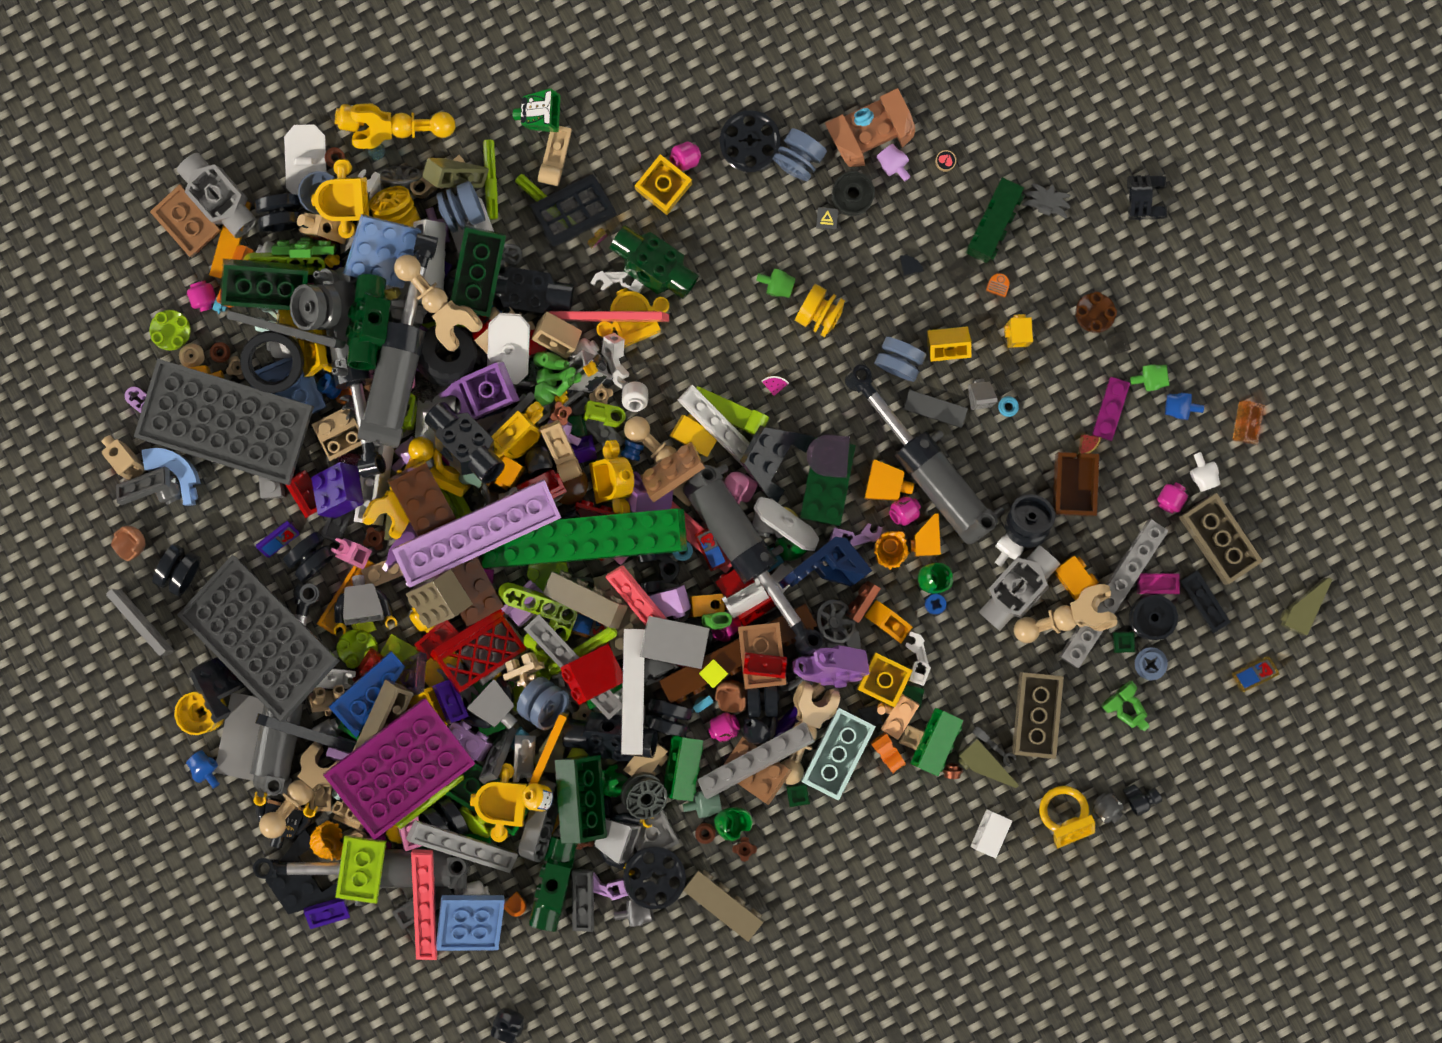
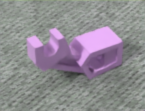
(864, 537)
(605, 890)

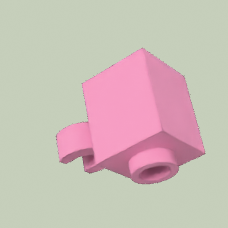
(352, 552)

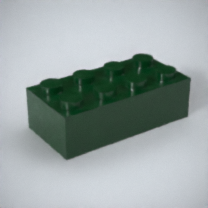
(478, 269)
(260, 283)
(826, 496)
(580, 799)

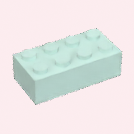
(838, 754)

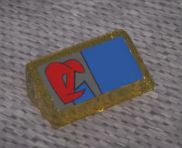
(1255, 674)

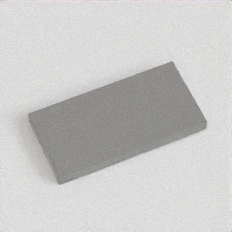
(140, 622)
(239, 737)

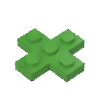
(304, 248)

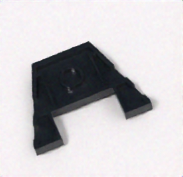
(767, 453)
(215, 682)
(299, 891)

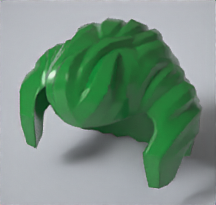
(612, 781)

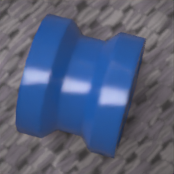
(327, 385)
(632, 450)
(934, 606)

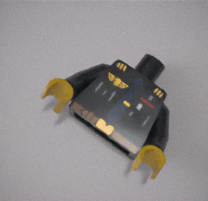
(296, 822)

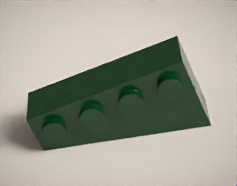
(994, 220)

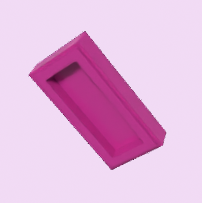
(1158, 583)

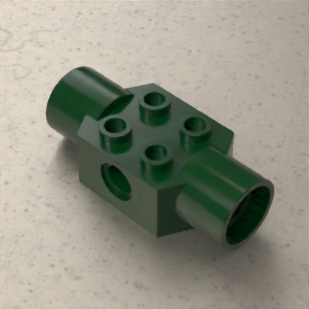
(653, 262)
(367, 322)
(550, 901)

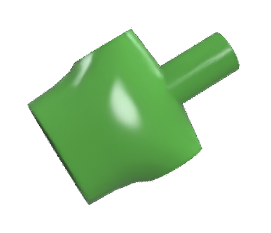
(778, 283)
(550, 361)
(1153, 377)
(716, 620)

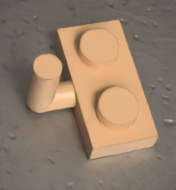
(898, 716)

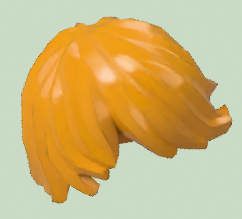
(891, 549)
(325, 841)

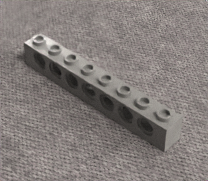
(1120, 584)

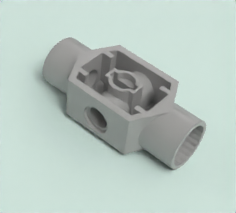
(216, 195)
(1019, 587)

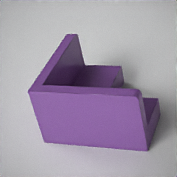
(641, 502)

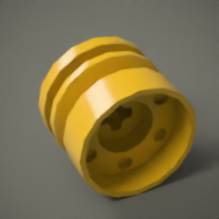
(394, 205)
(820, 310)
(191, 718)

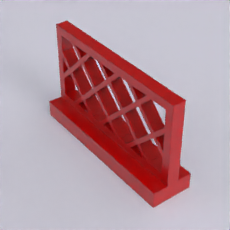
(473, 633)

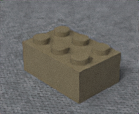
(439, 599)

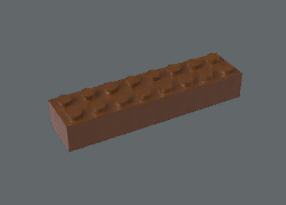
(428, 510)
(728, 657)

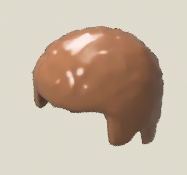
(128, 542)
(731, 696)

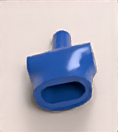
(1181, 405)
(202, 768)

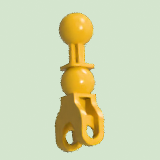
(400, 125)
(419, 449)

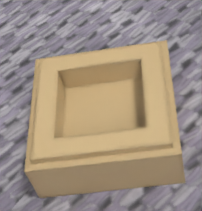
(911, 737)

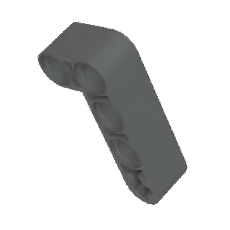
(539, 828)

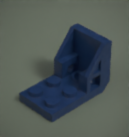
(843, 567)

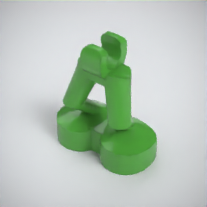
(548, 379)
(1116, 701)

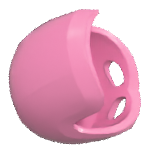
(740, 486)

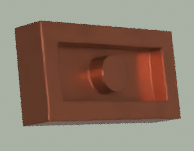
(862, 602)

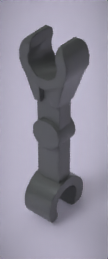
(983, 736)

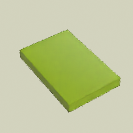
(361, 869)

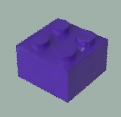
(337, 490)

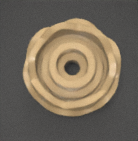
(198, 355)

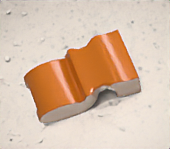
(888, 752)

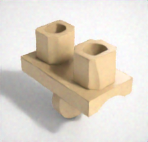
(523, 673)
(322, 699)
(345, 816)

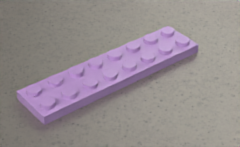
(476, 533)

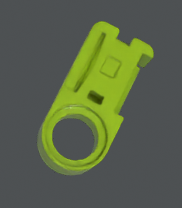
(602, 413)

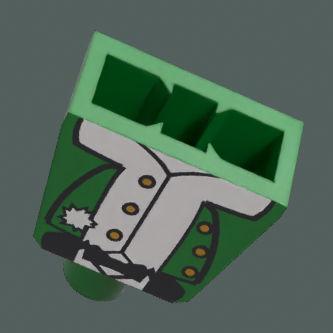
(540, 111)

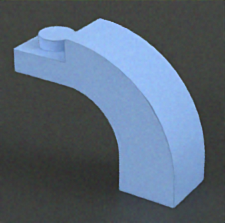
(186, 473)

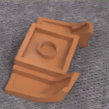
(890, 121)

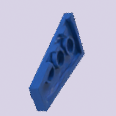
(358, 700)

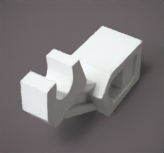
(614, 277)
(613, 350)
(918, 648)

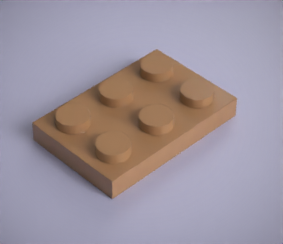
(185, 221)
(672, 471)
(761, 640)
(767, 781)

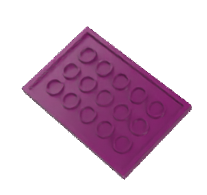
(399, 768)

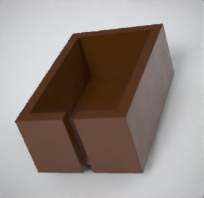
(1076, 484)

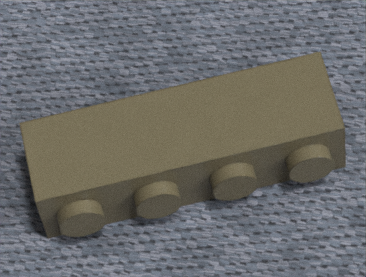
(584, 599)
(389, 705)
(723, 905)

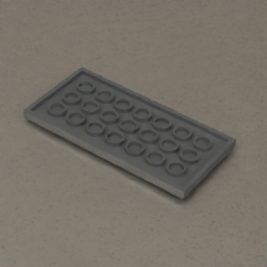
(223, 421)
(258, 638)

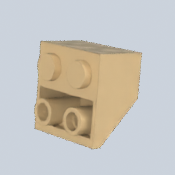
(337, 434)

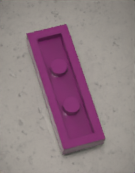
(1110, 409)

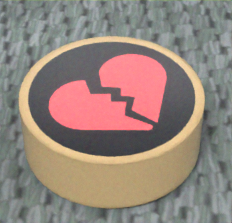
(945, 161)

